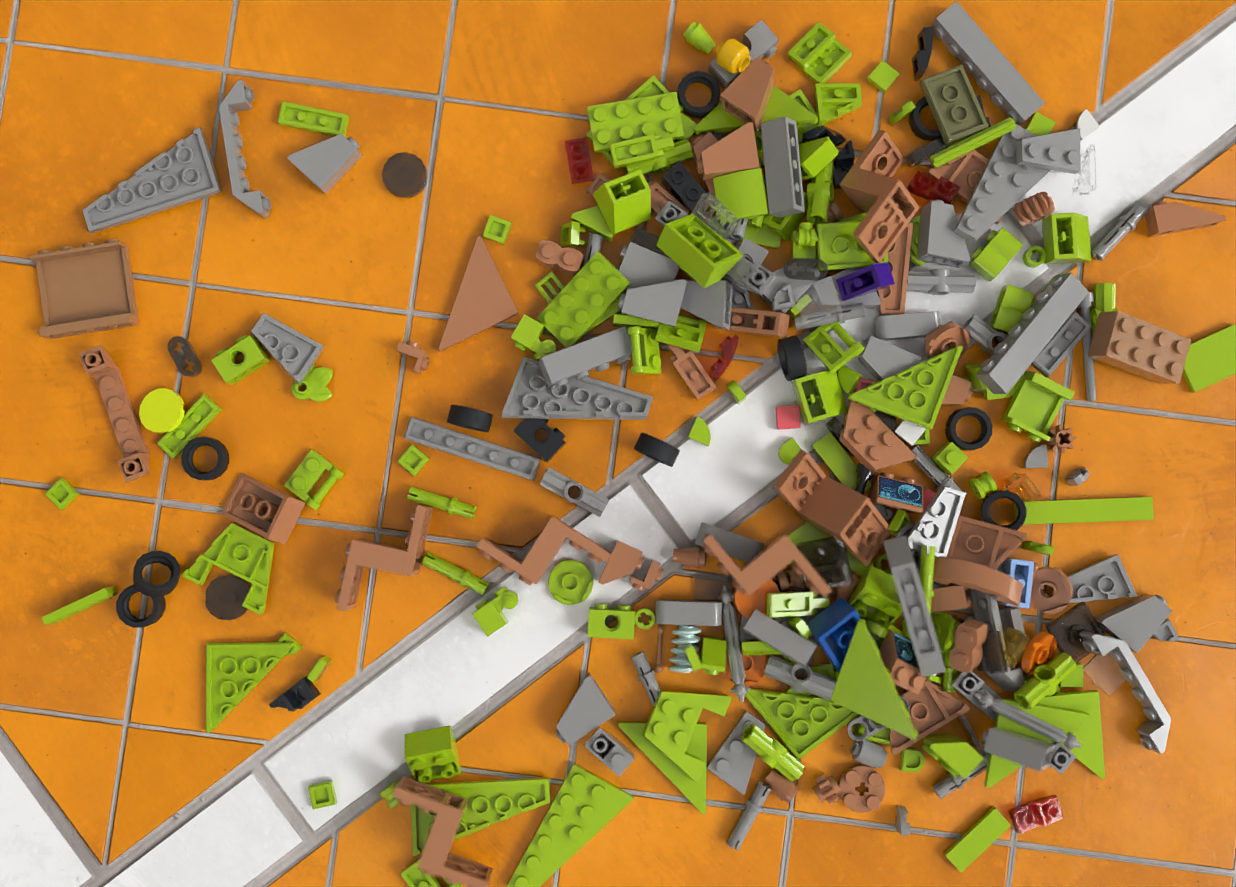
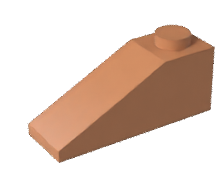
(1177, 217)
(758, 322)

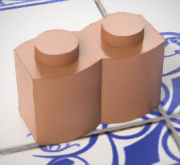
(554, 257)
(968, 649)

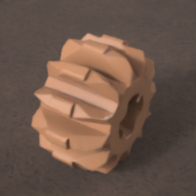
(1034, 209)

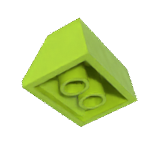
(698, 250)

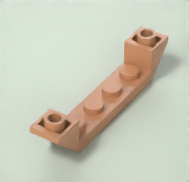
(120, 411)

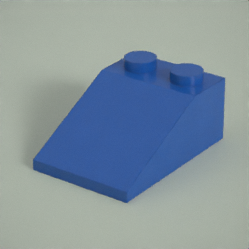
(834, 631)

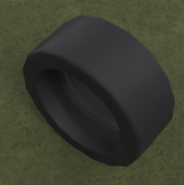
(699, 77)
(917, 127)
(792, 358)
(469, 418)
(984, 420)
(656, 449)
(187, 458)
(985, 509)
(156, 557)
(127, 618)

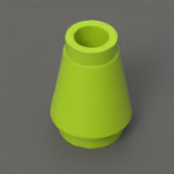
(699, 38)

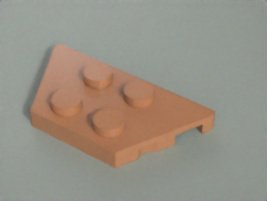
(963, 172)
(872, 440)
(983, 542)
(927, 714)

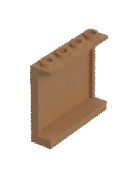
(86, 289)

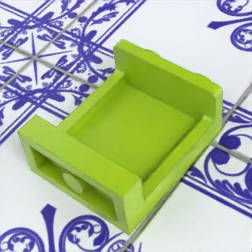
(1035, 405)

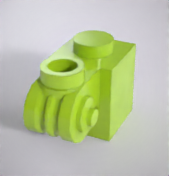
(804, 241)
(528, 336)
(490, 614)

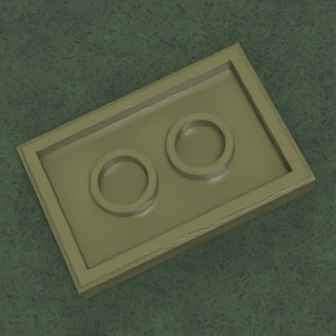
(953, 104)

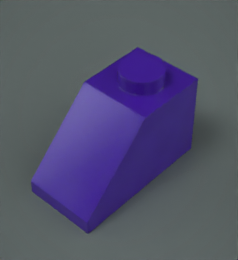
(865, 281)

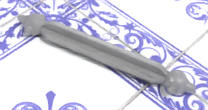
(733, 644)
(1028, 720)

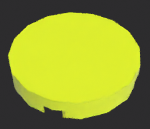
(161, 411)

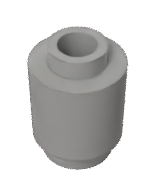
(868, 753)

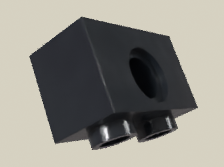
(682, 186)
(547, 449)

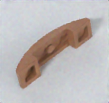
(979, 578)

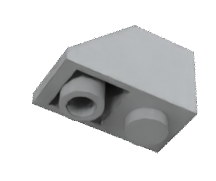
(610, 751)

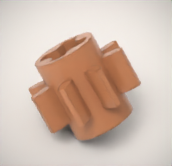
(1066, 439)
(826, 789)

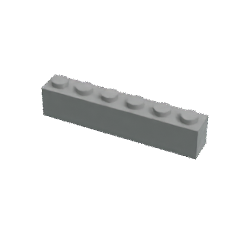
(986, 64)
(1032, 333)

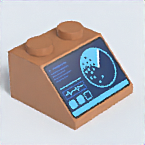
(896, 493)
(901, 661)

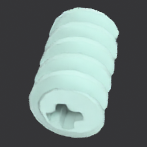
(685, 635)

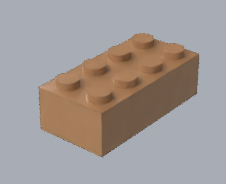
(1139, 347)

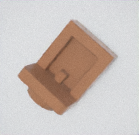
(412, 349)
(653, 574)

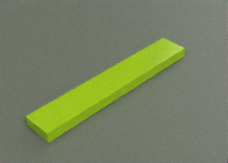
(1088, 510)

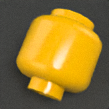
(732, 56)

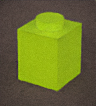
(949, 458)

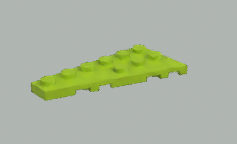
(487, 804)
(575, 816)

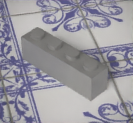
(782, 167)
(586, 357)

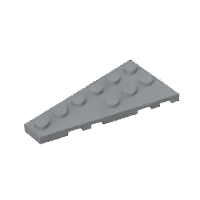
(162, 184)
(998, 187)
(576, 400)

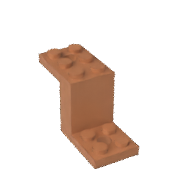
(879, 195)
(833, 507)
(543, 551)
(384, 557)
(766, 565)
(436, 855)

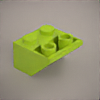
(625, 201)
(1066, 238)
(819, 396)
(877, 597)
(953, 753)
(432, 754)

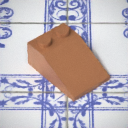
(263, 509)

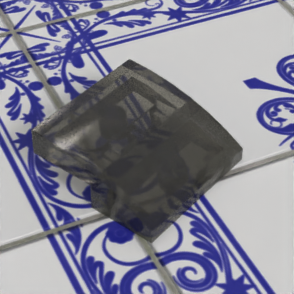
(828, 559)

